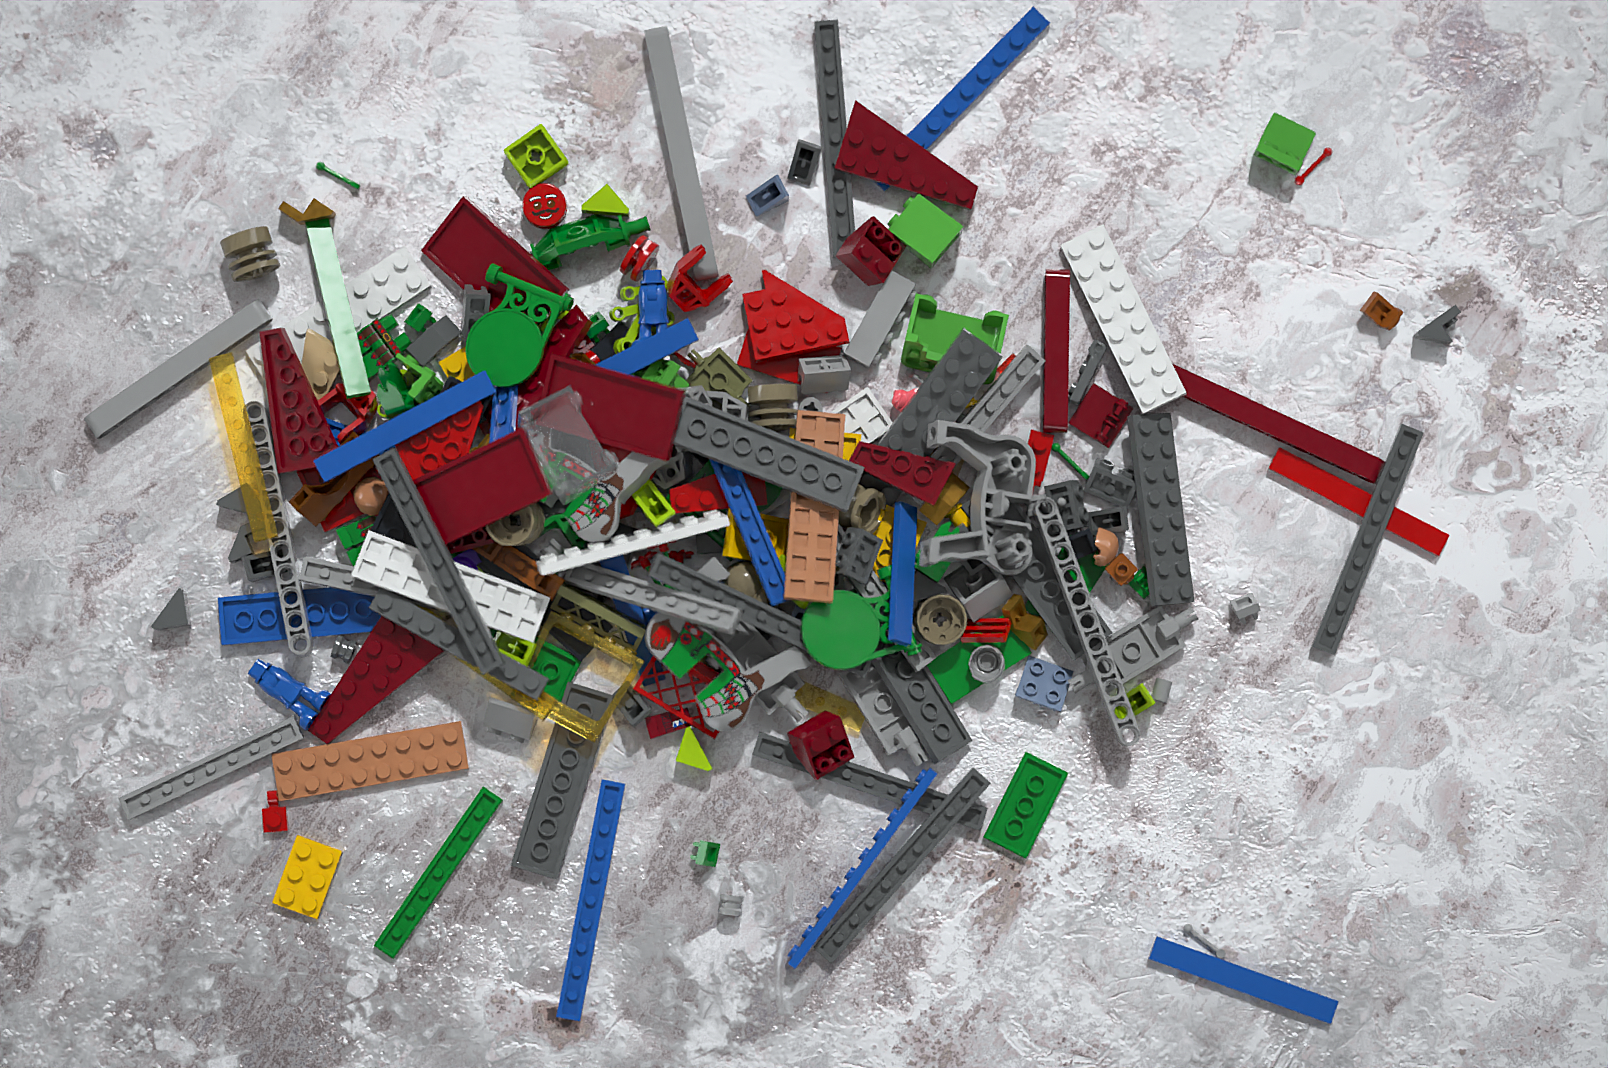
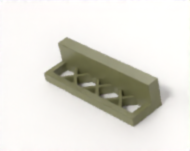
(602, 611)

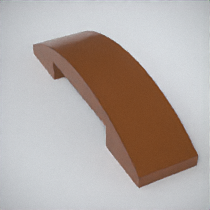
(521, 568)

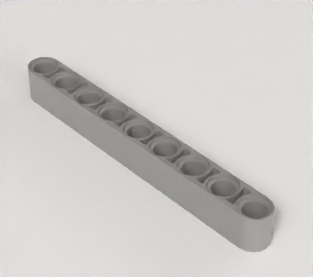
(178, 369)

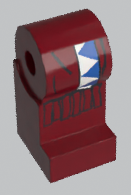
(665, 723)

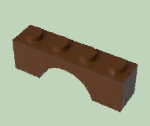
(317, 501)

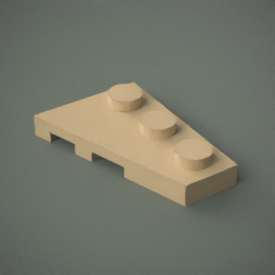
(319, 363)

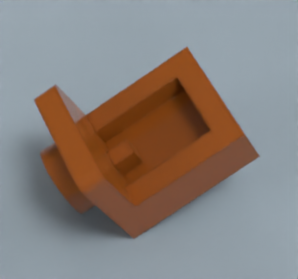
(1381, 311)
(1121, 570)

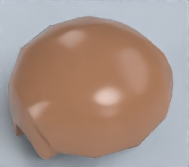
(370, 495)
(1107, 547)

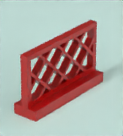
(699, 671)

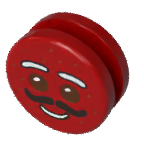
(544, 206)
(640, 257)

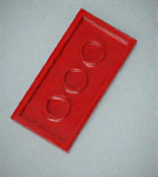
(781, 368)

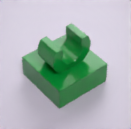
(419, 317)
(599, 324)
(1140, 583)
(707, 853)

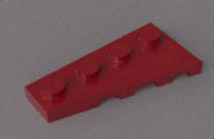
(908, 472)

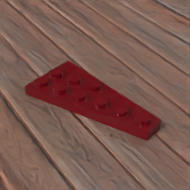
(891, 158)
(295, 414)
(379, 668)

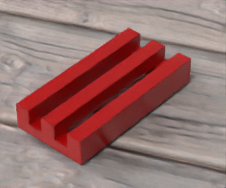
(986, 630)

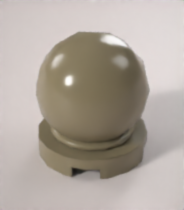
(863, 510)
(745, 580)

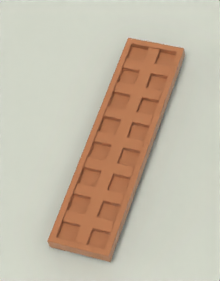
(811, 523)
(370, 761)

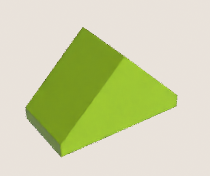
(605, 203)
(653, 504)
(515, 647)
(1139, 701)
(692, 752)

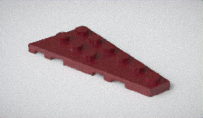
(564, 338)

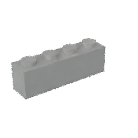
(879, 320)

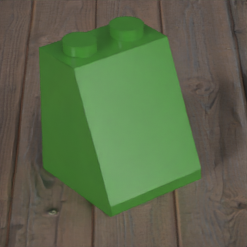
(925, 229)

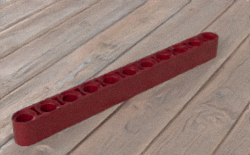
(1280, 426)

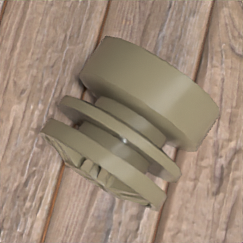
(251, 257)
(773, 405)
(508, 533)
(949, 629)

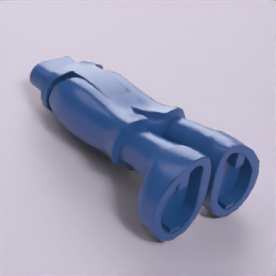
(652, 304)
(288, 691)

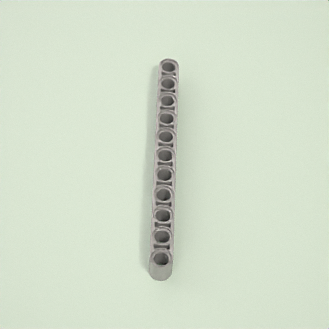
(680, 149)
(289, 562)
(1095, 630)

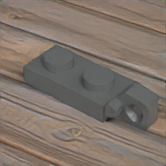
(1087, 372)

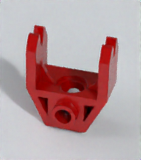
(686, 291)
(361, 407)

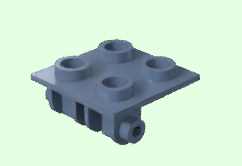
(1044, 683)

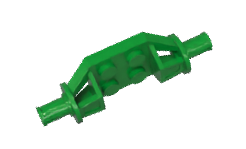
(585, 233)

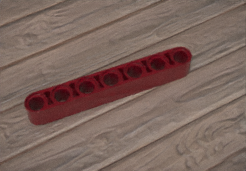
(1056, 350)

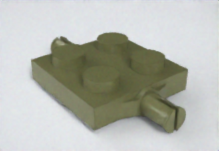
(719, 374)

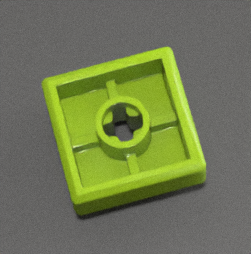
(537, 141)

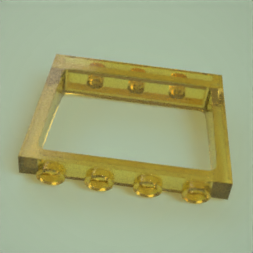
(562, 713)

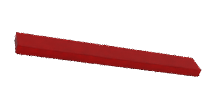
(1355, 500)

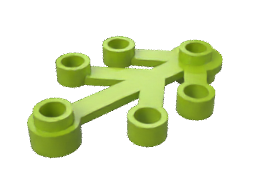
(631, 310)

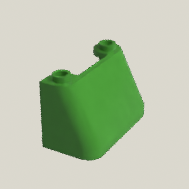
(934, 330)

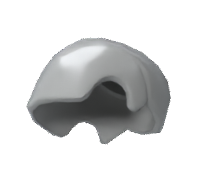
(986, 663)

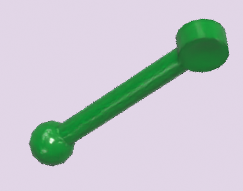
(321, 166)
(1057, 448)

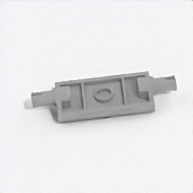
(1139, 646)
(752, 648)
(883, 713)

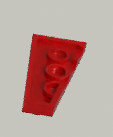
(707, 494)

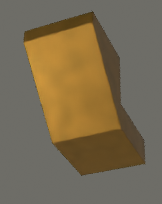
(314, 211)
(949, 497)
(1026, 626)

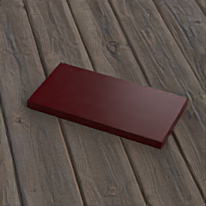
(473, 241)
(620, 406)
(483, 486)

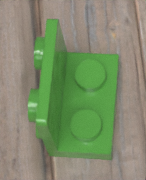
(1284, 143)
(427, 384)

